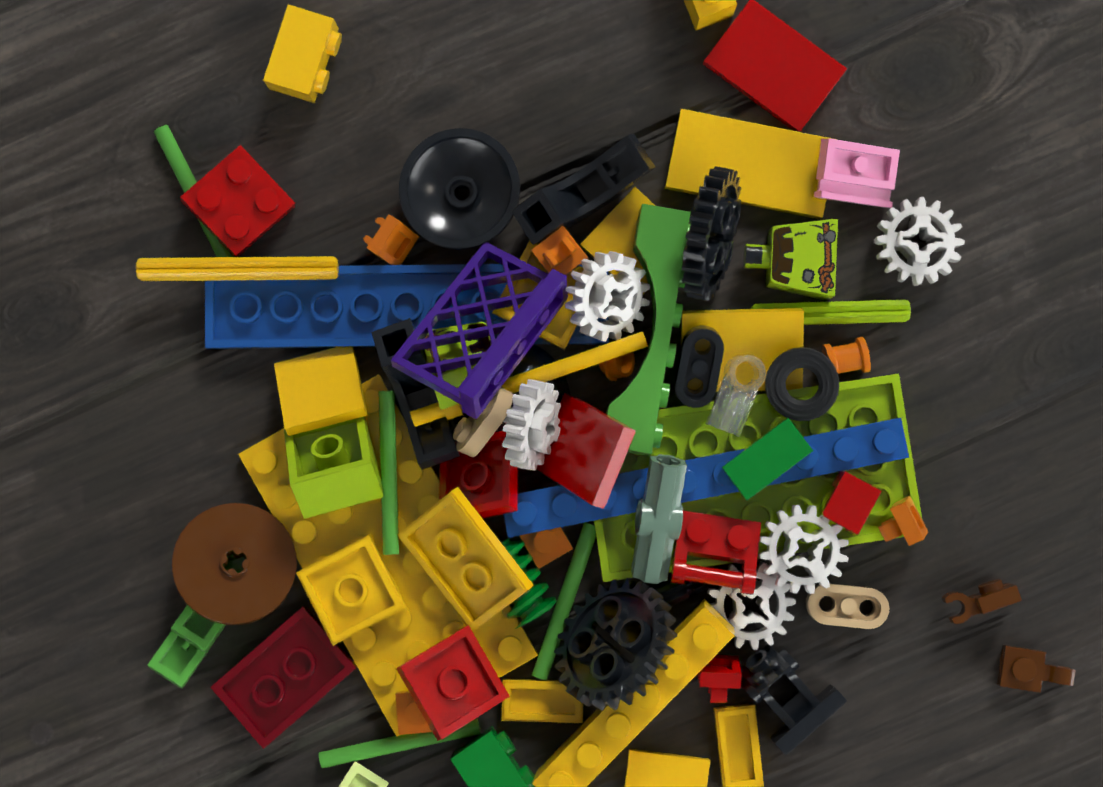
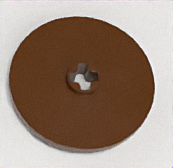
(225, 594)

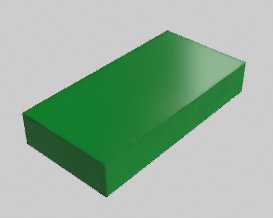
(767, 459)

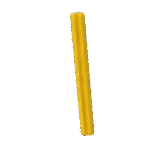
(237, 268)

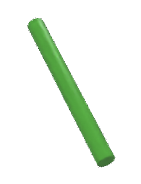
(185, 178)
(388, 467)
(565, 601)
(391, 745)

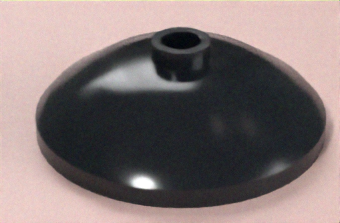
(453, 162)

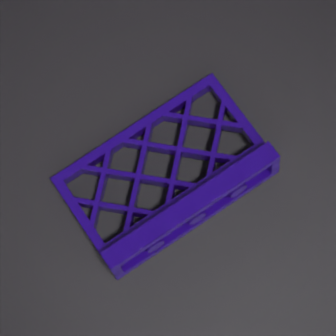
(506, 350)

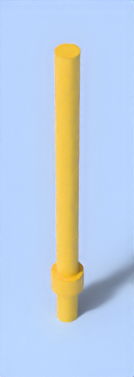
(544, 374)

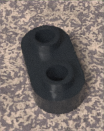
(699, 364)

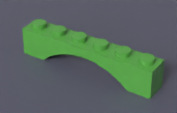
(659, 250)

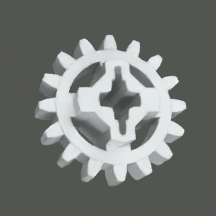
(918, 259)
(608, 296)
(531, 424)
(813, 564)
(764, 589)

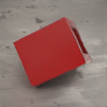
(850, 502)

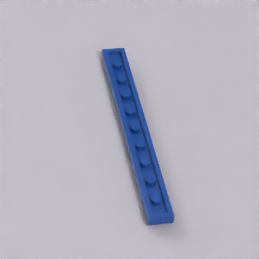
(705, 478)

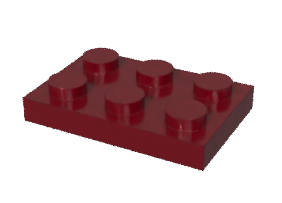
(283, 677)

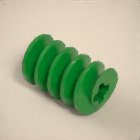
(530, 604)

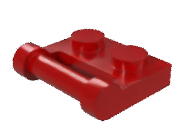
(720, 540)

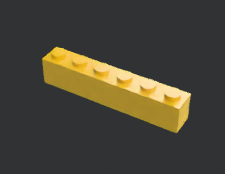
(610, 730)

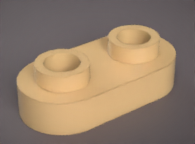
(473, 433)
(846, 606)

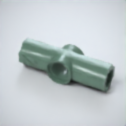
(658, 518)

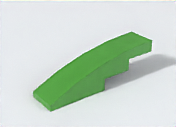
(188, 641)

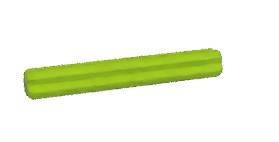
(848, 311)

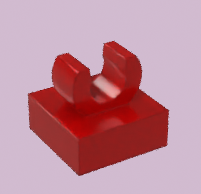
(720, 674)

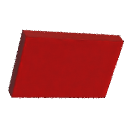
(774, 66)
(587, 451)

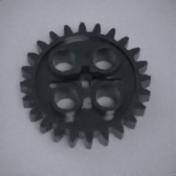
(716, 211)
(593, 666)

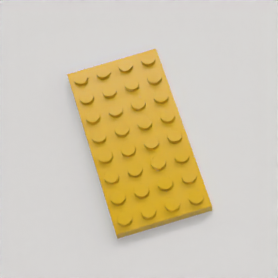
(428, 613)

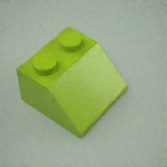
(333, 467)

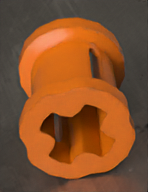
(849, 356)

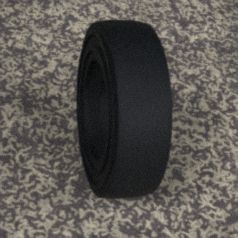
(802, 409)

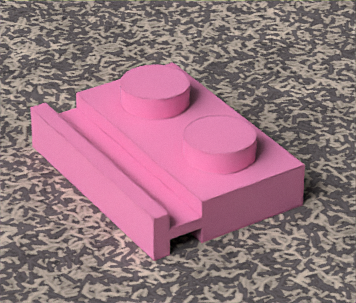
(856, 173)

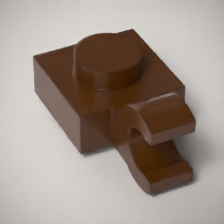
(990, 597)
(1027, 669)

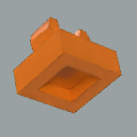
(391, 241)
(559, 252)
(905, 522)

